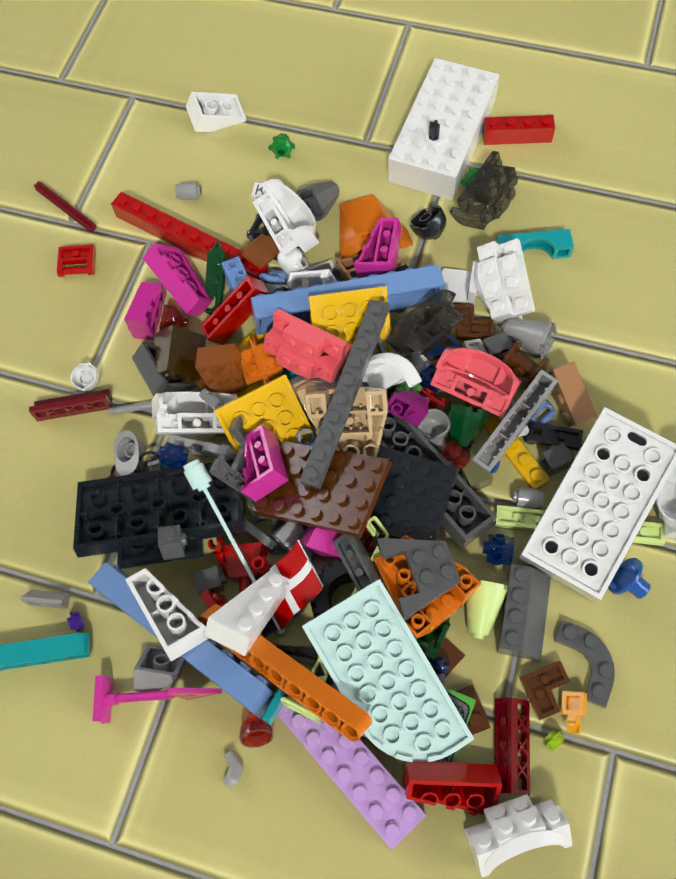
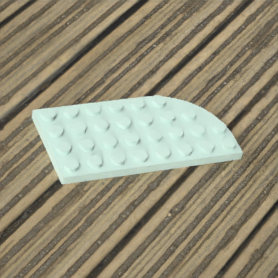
(388, 676)

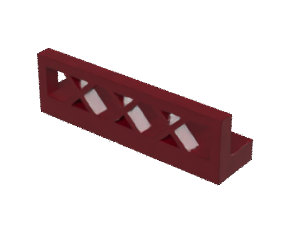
(71, 405)
(508, 745)

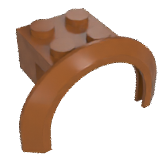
(220, 369)

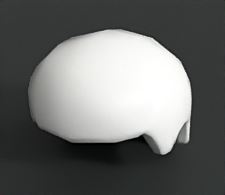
(85, 377)

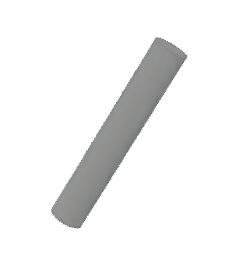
(130, 408)

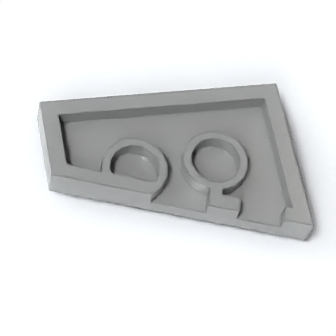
(206, 449)

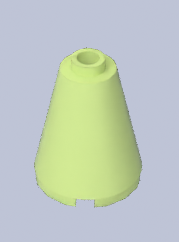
(484, 607)

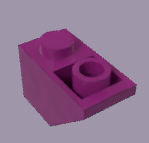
(408, 406)

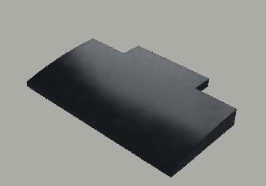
(128, 509)

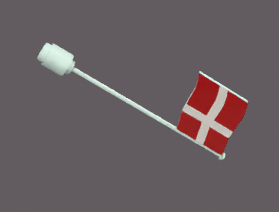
(296, 566)

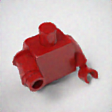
(230, 563)

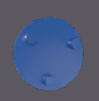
(629, 579)

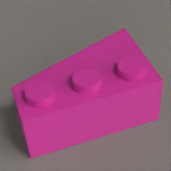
(381, 250)
(146, 310)
(264, 464)

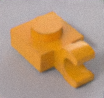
(574, 706)

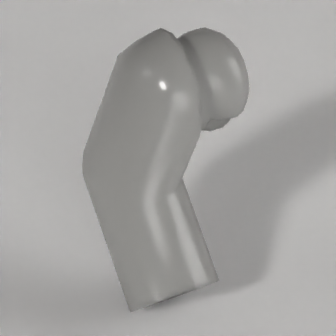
(235, 769)

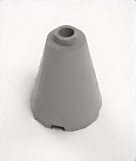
(534, 335)

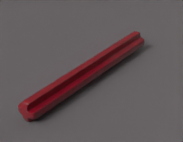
(65, 206)

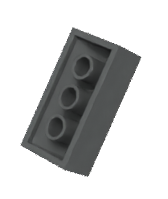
(524, 613)

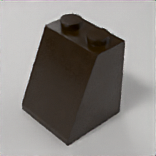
(177, 353)

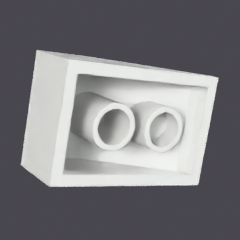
(214, 111)

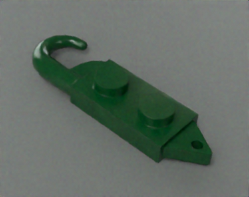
(215, 275)

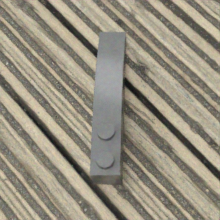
(515, 421)

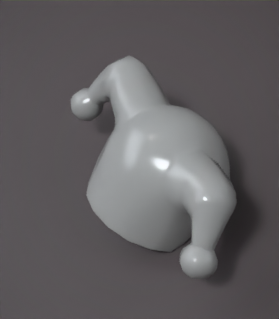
(435, 427)

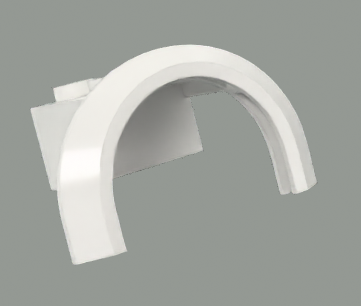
(389, 371)

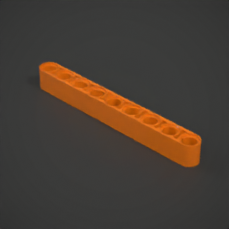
(303, 686)

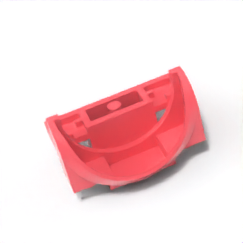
(301, 346)
(477, 379)

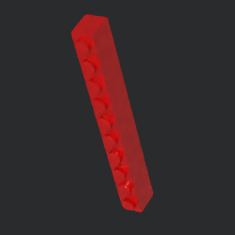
(175, 231)

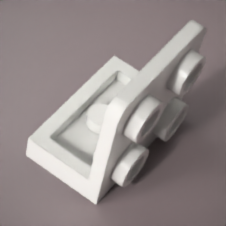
(461, 283)

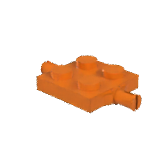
(258, 364)

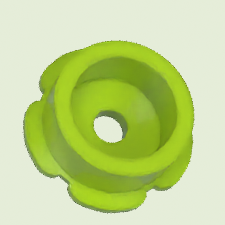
(554, 740)

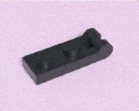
(554, 435)

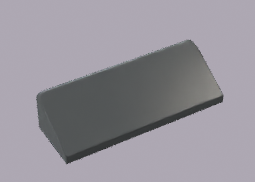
(356, 561)

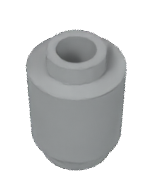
(188, 190)
(528, 498)

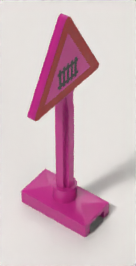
(105, 698)

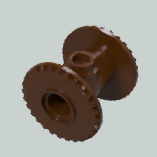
(522, 365)

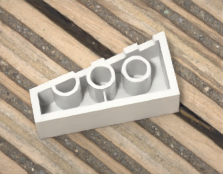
(247, 614)
(171, 621)

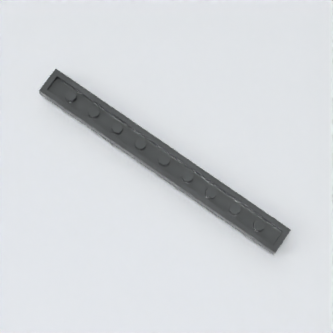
(345, 394)

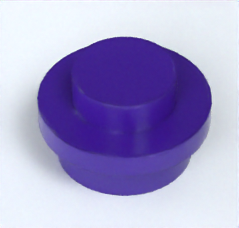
(75, 621)

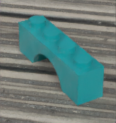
(554, 242)

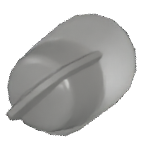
(127, 452)

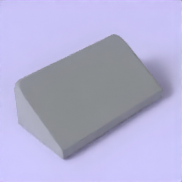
(46, 599)

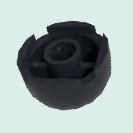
(429, 223)

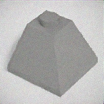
(155, 669)

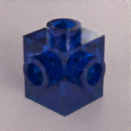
(499, 549)

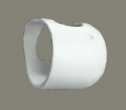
(292, 261)

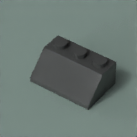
(146, 363)

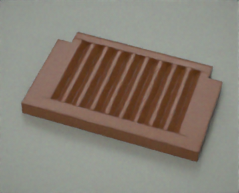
(260, 250)

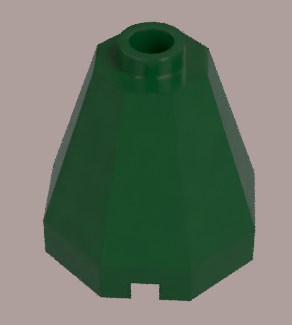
(465, 423)

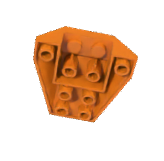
(358, 221)
(400, 583)

